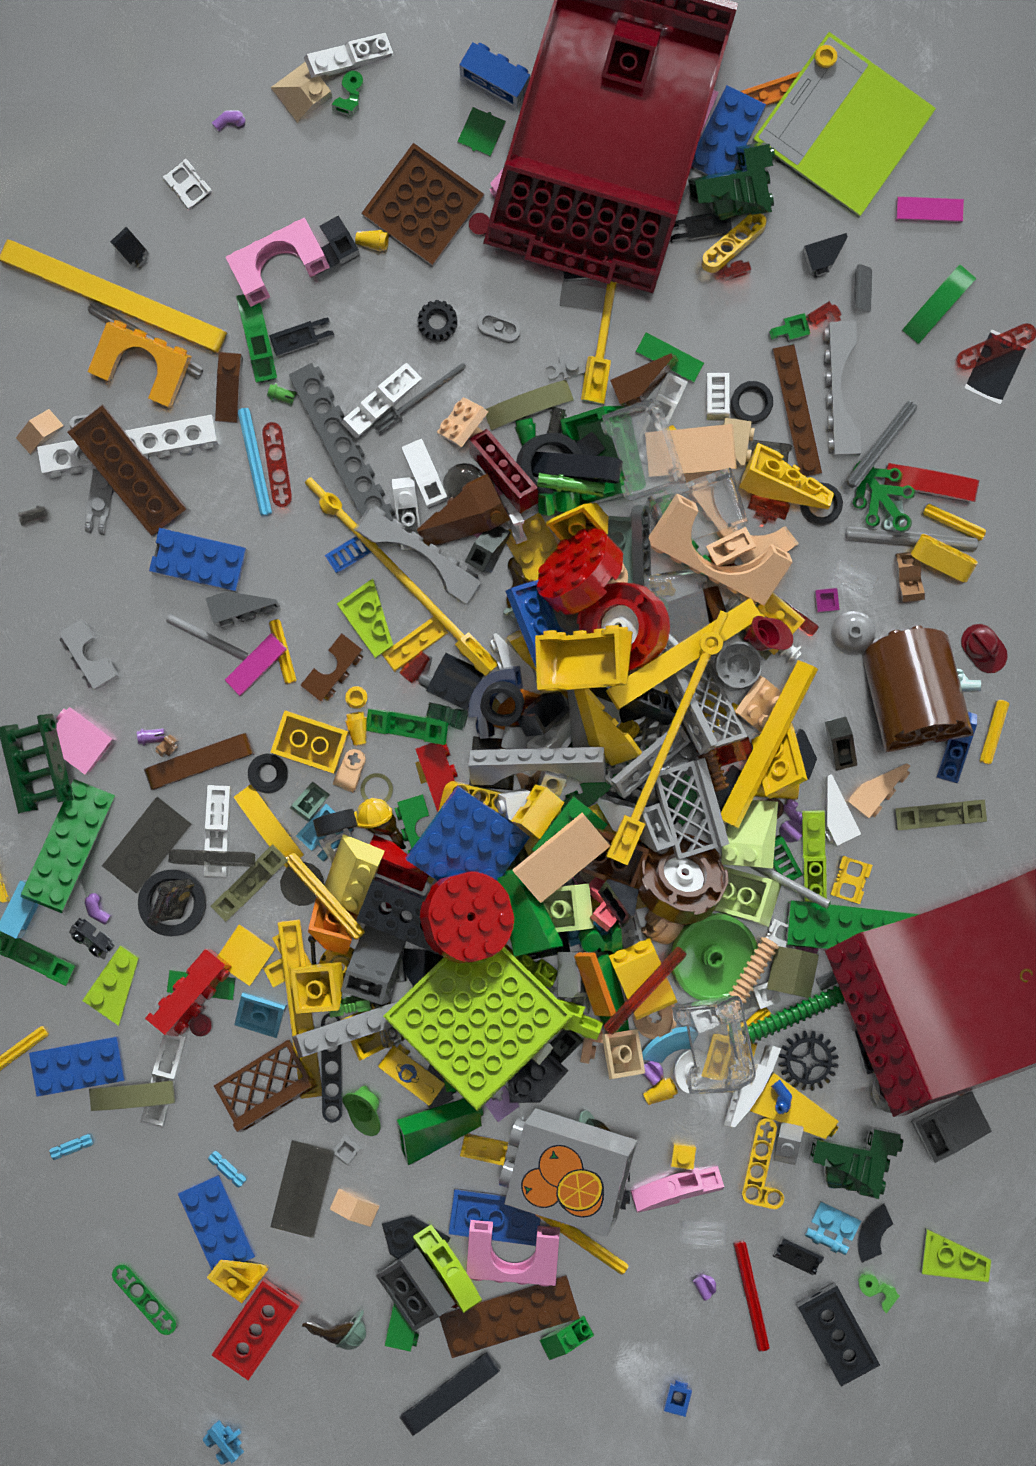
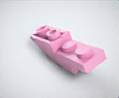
(676, 1187)

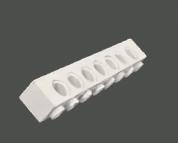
(207, 437)

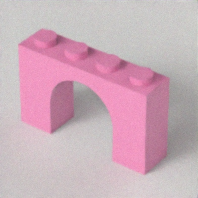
(292, 239)
(486, 1265)

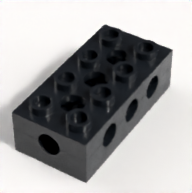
(393, 921)
(853, 1338)

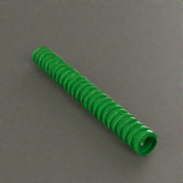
(795, 1014)

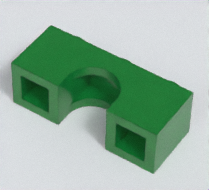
(411, 811)

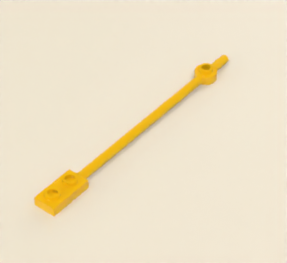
(597, 367)
(466, 643)
(630, 827)

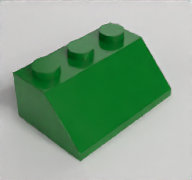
(569, 813)

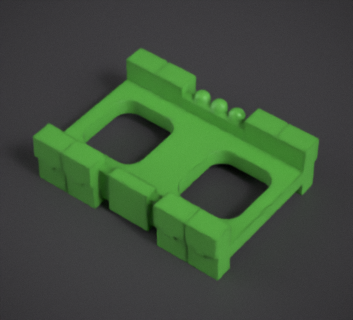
(350, 1004)

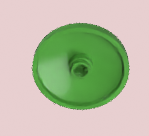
(714, 957)

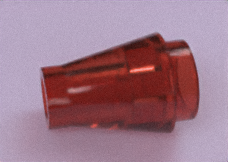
(414, 667)

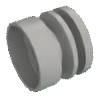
(749, 660)

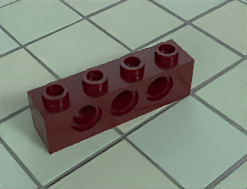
(503, 471)

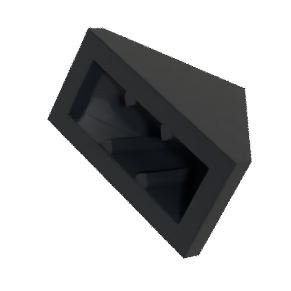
(620, 900)

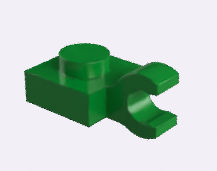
(793, 327)

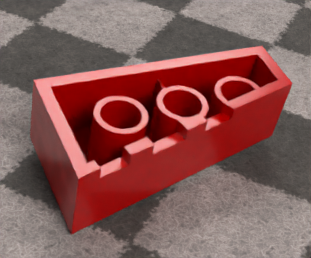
(190, 994)

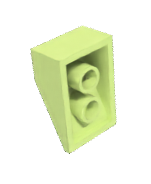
(754, 839)
(749, 897)
(570, 908)

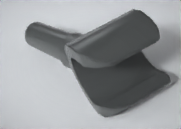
(424, 679)

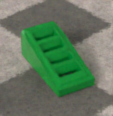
(779, 840)

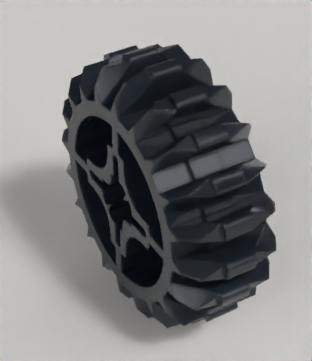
(809, 1050)

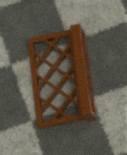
(274, 1103)

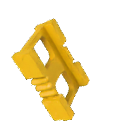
(858, 882)

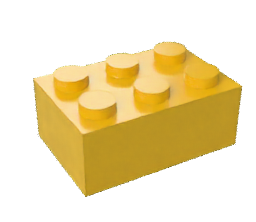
(309, 742)

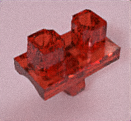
(768, 508)

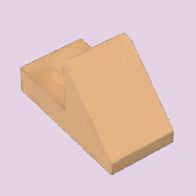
(730, 547)
(588, 1050)

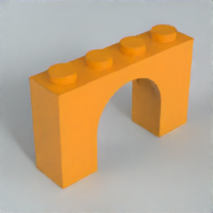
(171, 362)

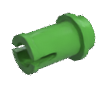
(279, 393)

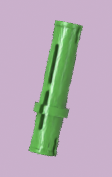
(570, 484)

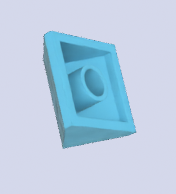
(260, 1014)

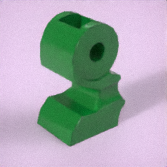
(351, 84)
(557, 501)
(592, 939)

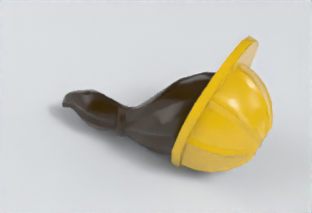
(378, 819)

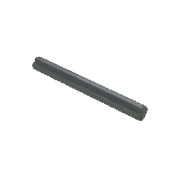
(881, 444)

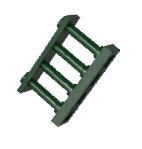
(17, 766)

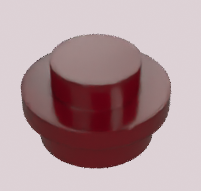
(200, 1025)

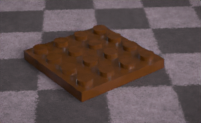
(423, 204)

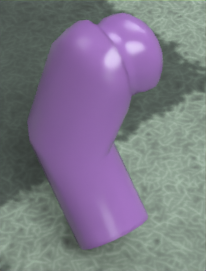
(229, 117)
(792, 813)
(93, 910)

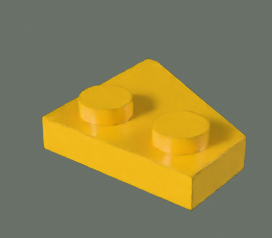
(237, 1277)

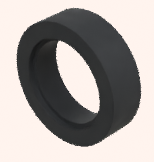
(531, 446)
(191, 922)

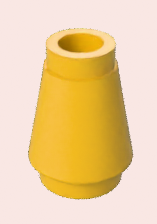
(374, 240)
(356, 726)
(661, 1091)

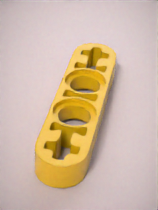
(731, 240)

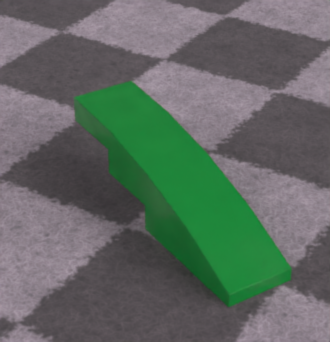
(614, 989)

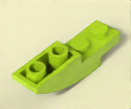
(814, 852)
(581, 1023)
(448, 1268)

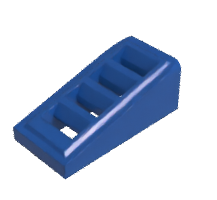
(345, 546)

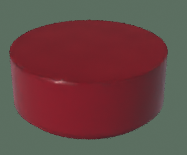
(478, 224)

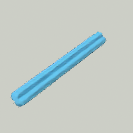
(254, 461)

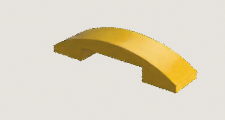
(266, 822)

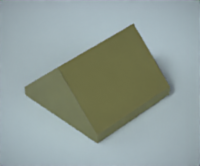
(792, 971)

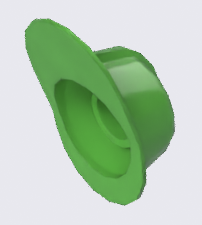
(363, 1110)

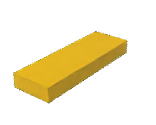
(413, 643)

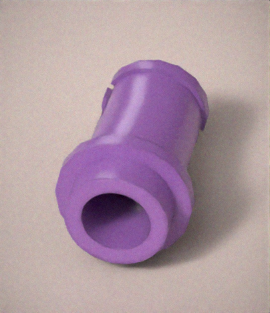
(148, 736)

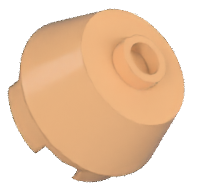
(660, 929)

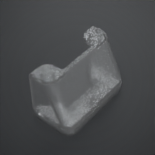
(645, 448)
(716, 501)
(684, 602)
(717, 1044)

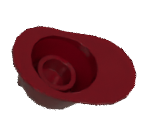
(769, 634)
(984, 648)

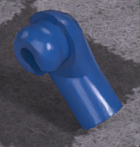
(784, 1097)

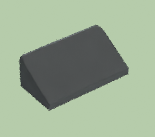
(863, 288)

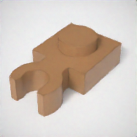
(167, 746)

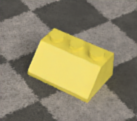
(353, 872)

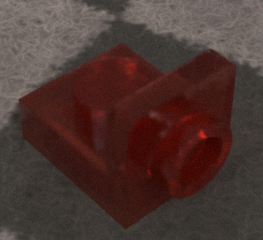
(736, 270)
(819, 315)

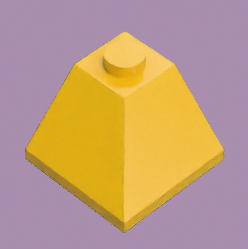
(317, 987)

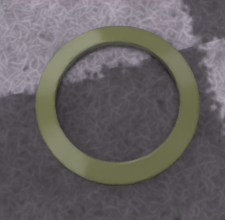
(362, 789)

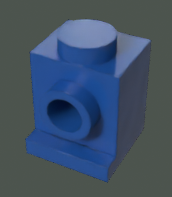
(675, 1406)

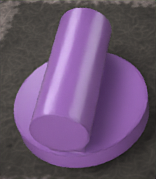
(791, 831)
(653, 1072)
(706, 1286)

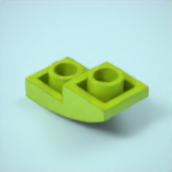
(541, 970)

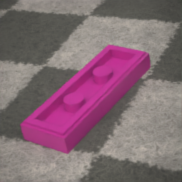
(929, 209)
(256, 664)

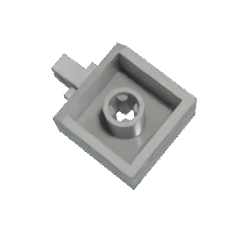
(570, 980)

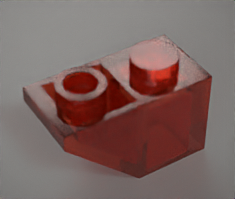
(734, 752)

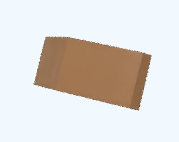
(909, 577)

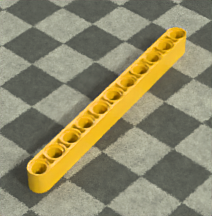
(112, 296)

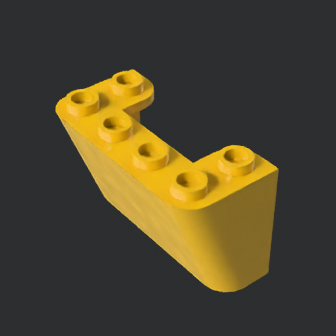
(583, 659)

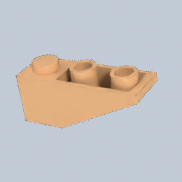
(870, 794)

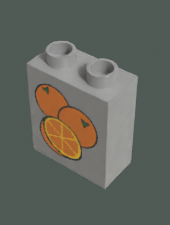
(568, 1171)

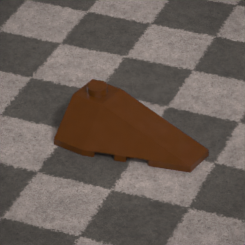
(469, 513)

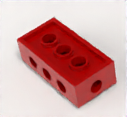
(259, 1344)

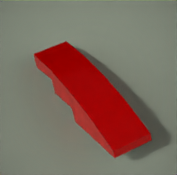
(935, 482)

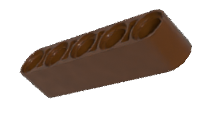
(198, 761)

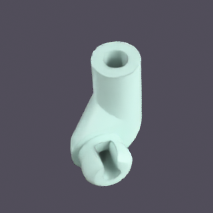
(888, 523)
(968, 685)

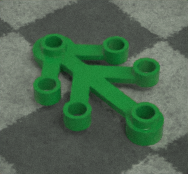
(879, 493)

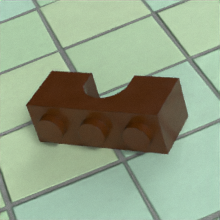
(323, 685)

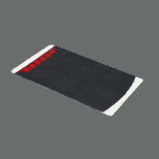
(995, 376)

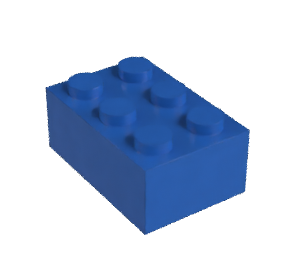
(495, 73)

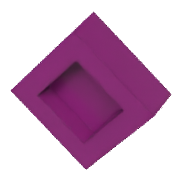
(827, 600)

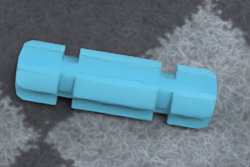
(71, 1147)
(226, 1169)

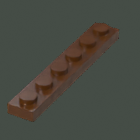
(797, 410)

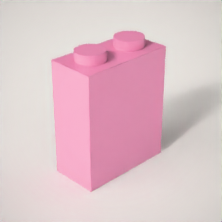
(81, 740)

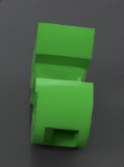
(869, 1286)

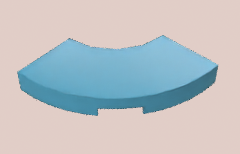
(663, 1046)

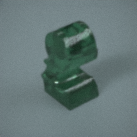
(455, 717)

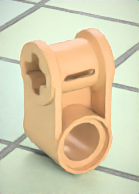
(348, 774)

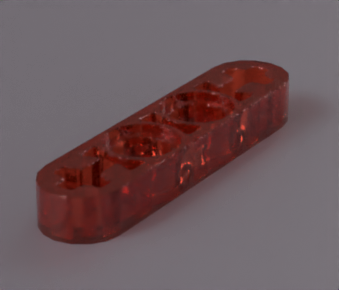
(994, 344)
(274, 465)

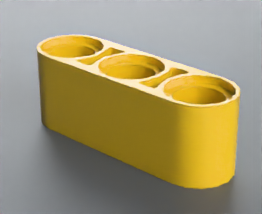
(944, 558)

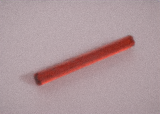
(645, 990)

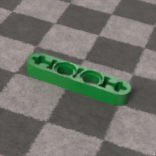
(141, 1301)

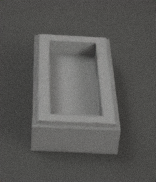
(582, 297)
(515, 738)

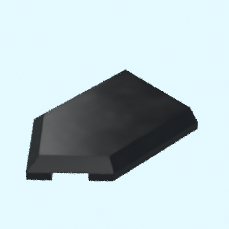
(535, 1081)
(400, 1235)

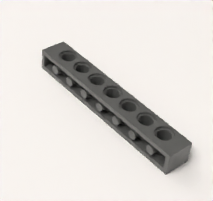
(301, 380)

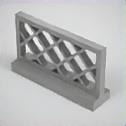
(694, 719)
(634, 774)
(708, 807)

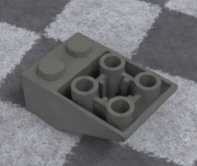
(233, 606)
(374, 966)
(952, 1127)

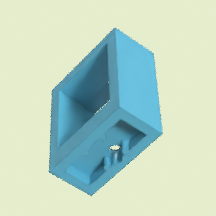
(18, 914)

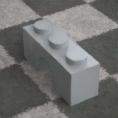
(76, 639)

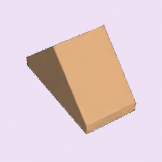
(39, 430)
(354, 1208)

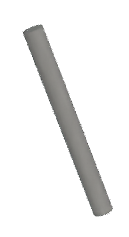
(207, 637)
(794, 886)

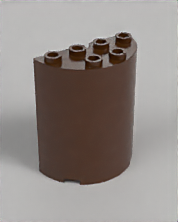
(916, 688)

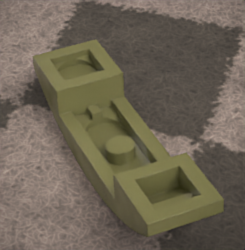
(528, 404)
(941, 814)
(249, 883)
(131, 1096)

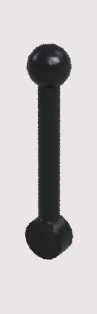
(312, 940)

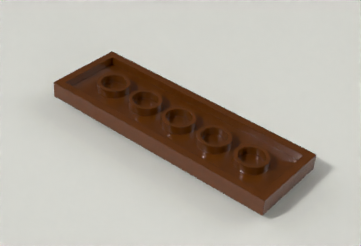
(126, 469)
(509, 1317)

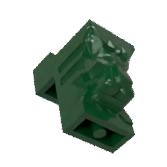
(740, 189)
(856, 1166)

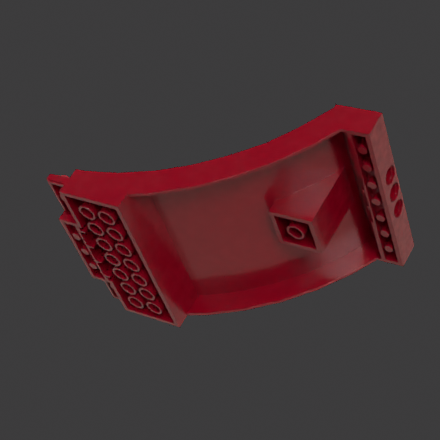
(609, 135)
(946, 995)

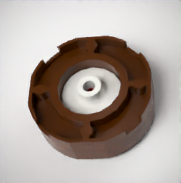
(682, 888)

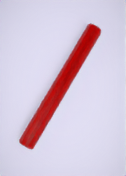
(751, 1296)

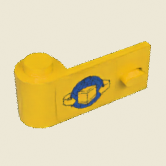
(411, 1074)

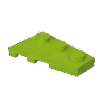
(367, 617)
(112, 986)
(953, 1260)

